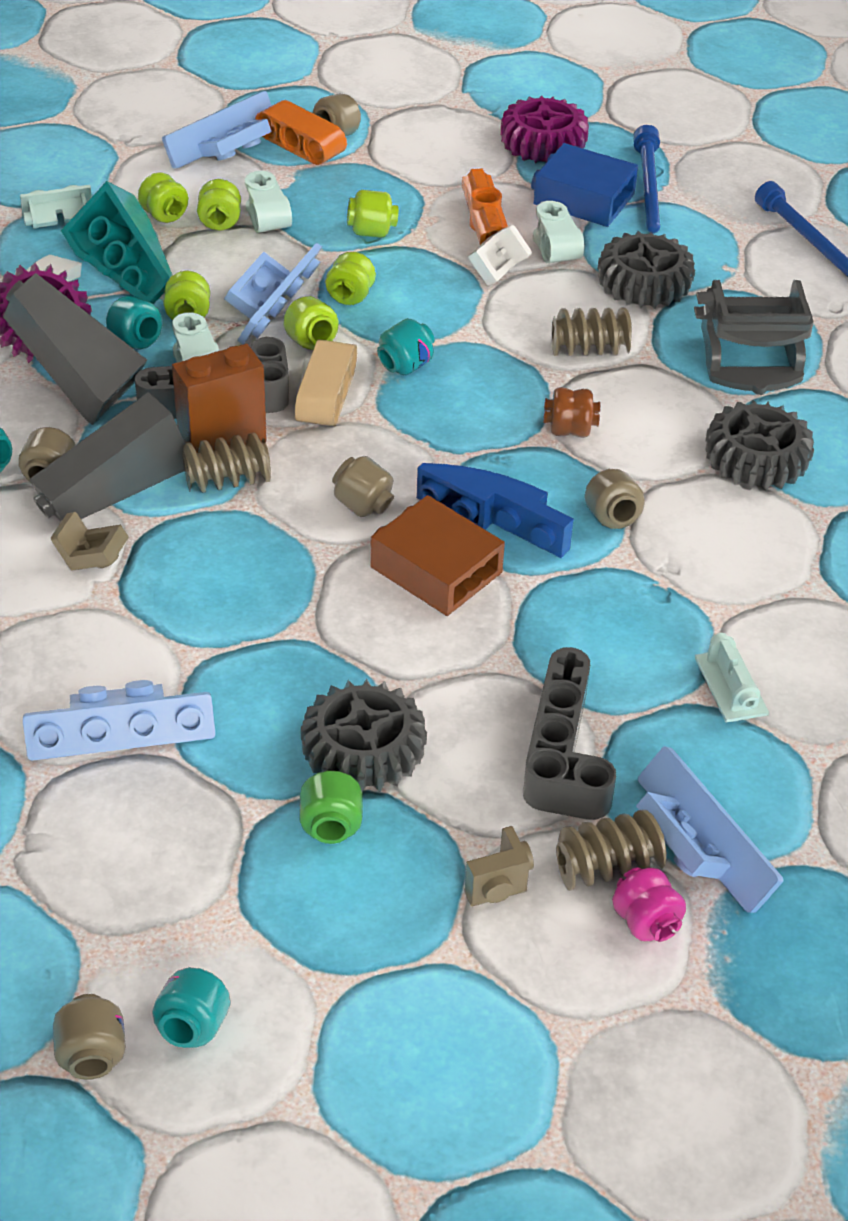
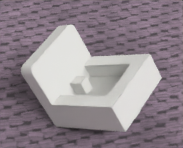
(499, 254)

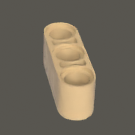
(326, 383)

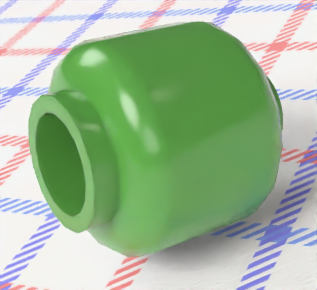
(331, 806)

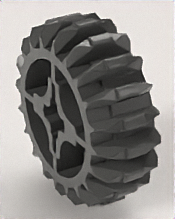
(646, 269)
(759, 445)
(364, 734)

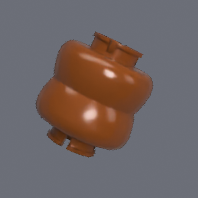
(571, 412)

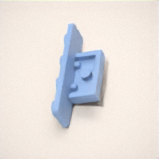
(219, 132)
(263, 290)
(118, 721)
(703, 833)

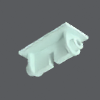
(41, 206)
(730, 680)

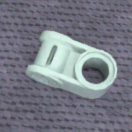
(266, 202)
(557, 233)
(192, 337)

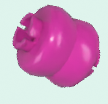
(649, 904)

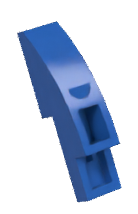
(499, 500)

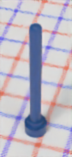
(646, 142)
(772, 198)

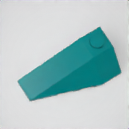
(120, 242)

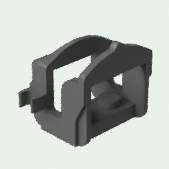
(755, 323)

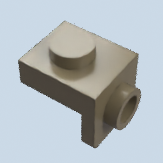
(87, 547)
(499, 874)

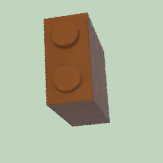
(220, 396)
(437, 554)

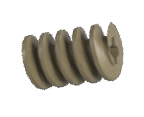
(591, 330)
(226, 461)
(609, 845)

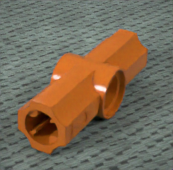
(483, 204)

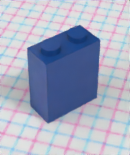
(586, 183)

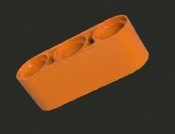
(303, 132)

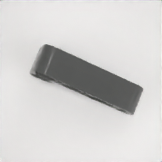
(270, 352)
(556, 775)

